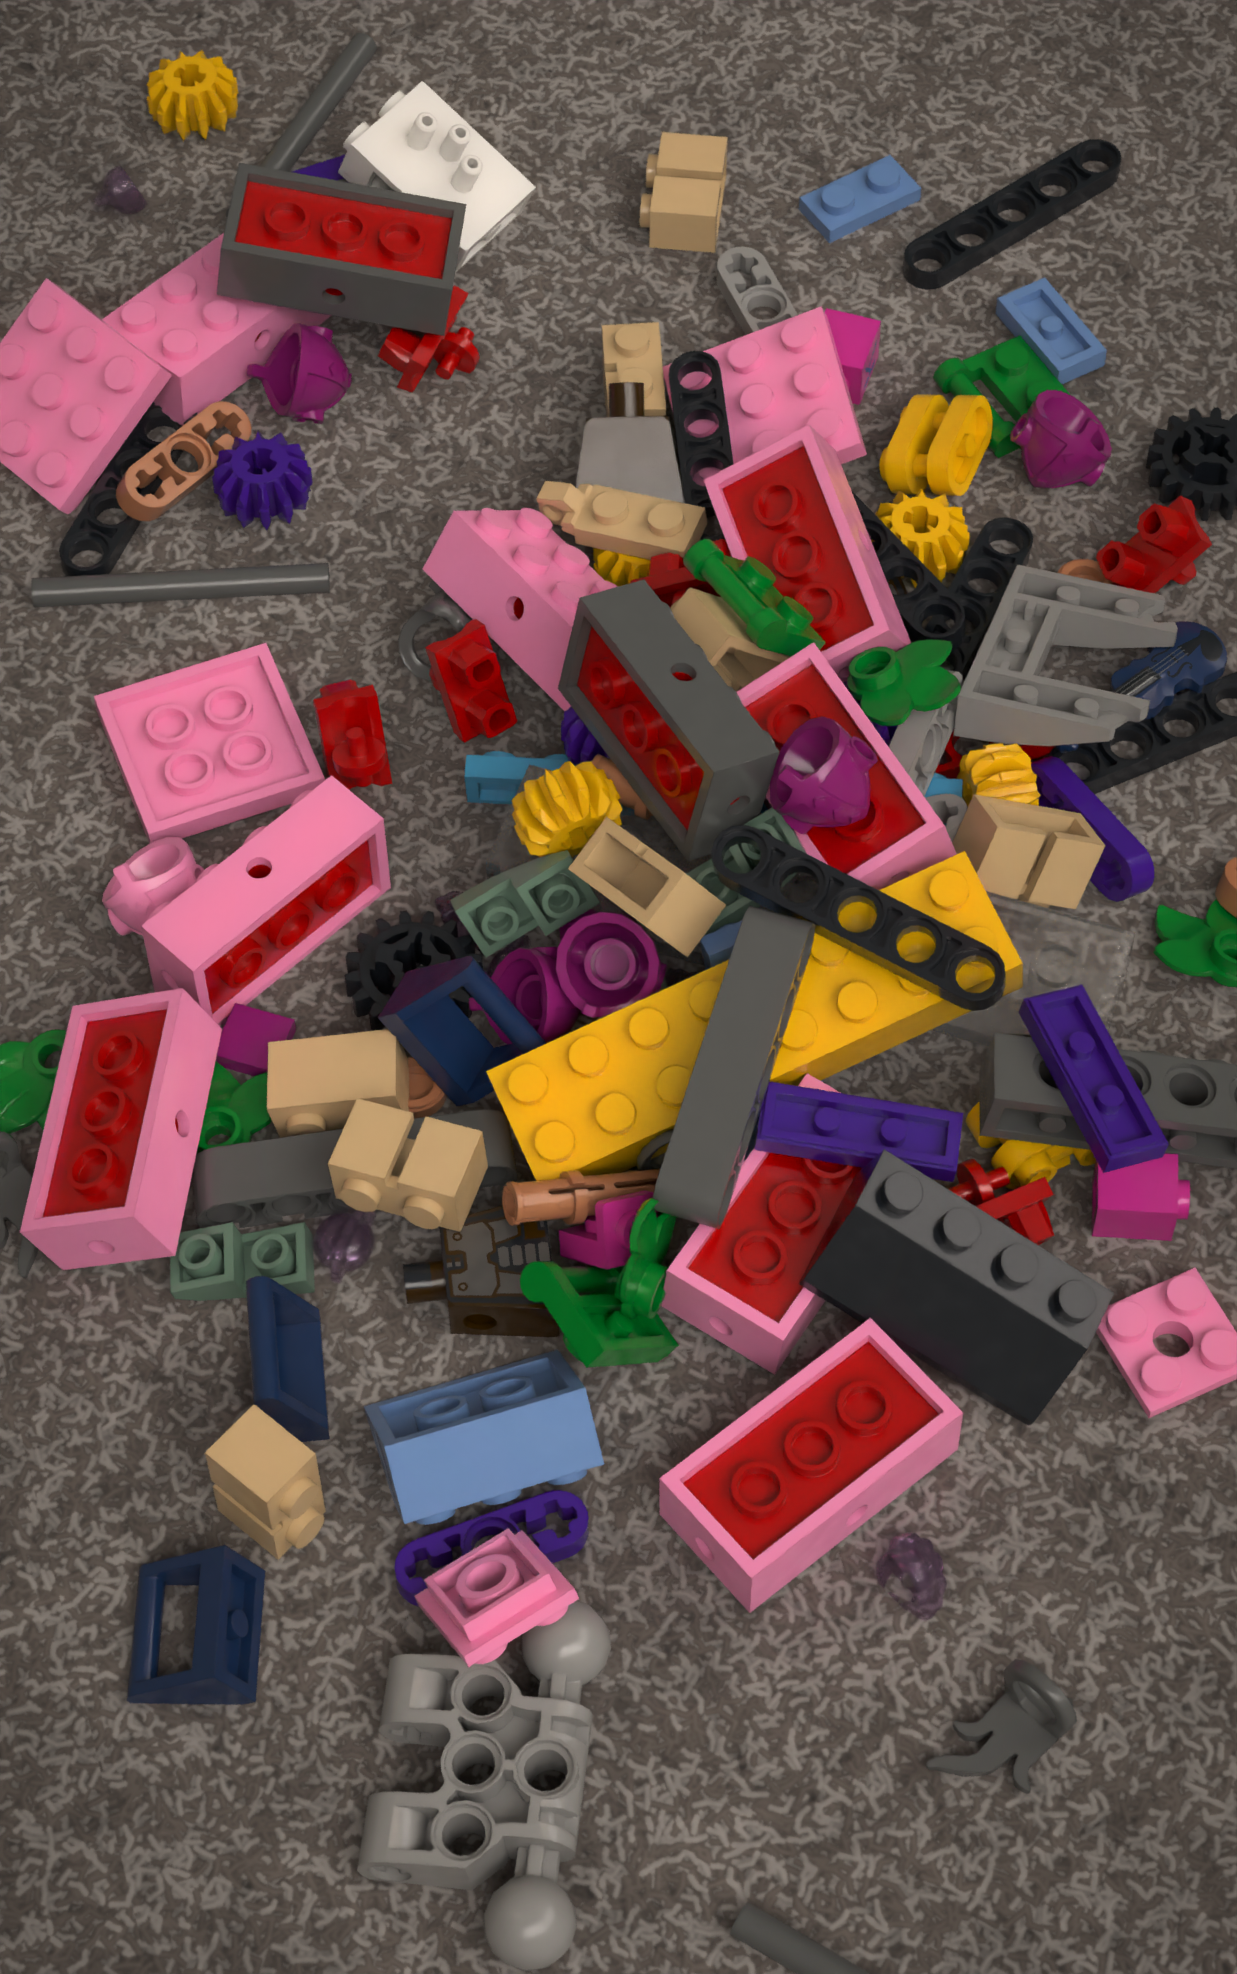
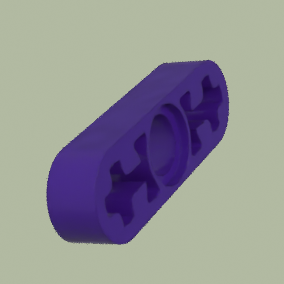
(1125, 863)
(533, 1511)

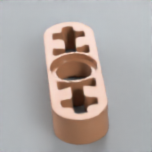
(176, 482)

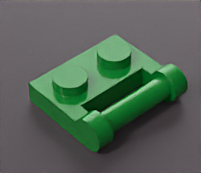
(1011, 375)
(748, 588)
(594, 1323)

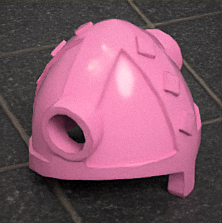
(147, 880)

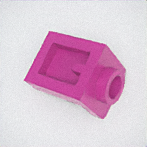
(606, 1236)

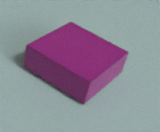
(246, 1038)

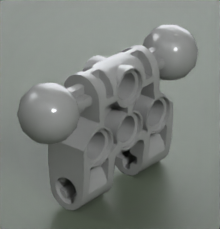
(410, 1833)

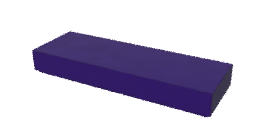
(1093, 1078)
(857, 1129)

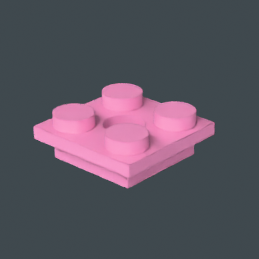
(1178, 1308)
(495, 1596)

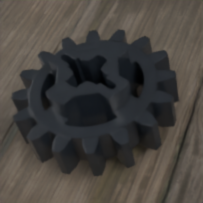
(1205, 464)
(399, 949)

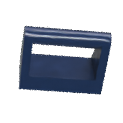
(445, 1038)
(287, 1359)
(225, 1630)

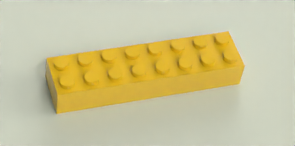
(623, 1078)

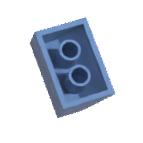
(485, 1437)

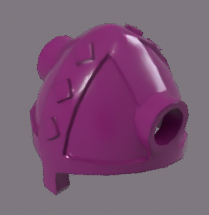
(304, 374)
(1061, 441)
(822, 777)
(608, 963)
(533, 987)

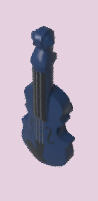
(1191, 664)

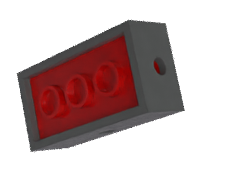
(340, 249)
(665, 717)

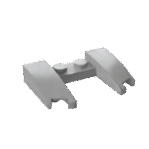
(1041, 608)

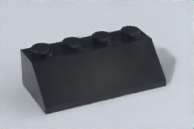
(956, 1287)

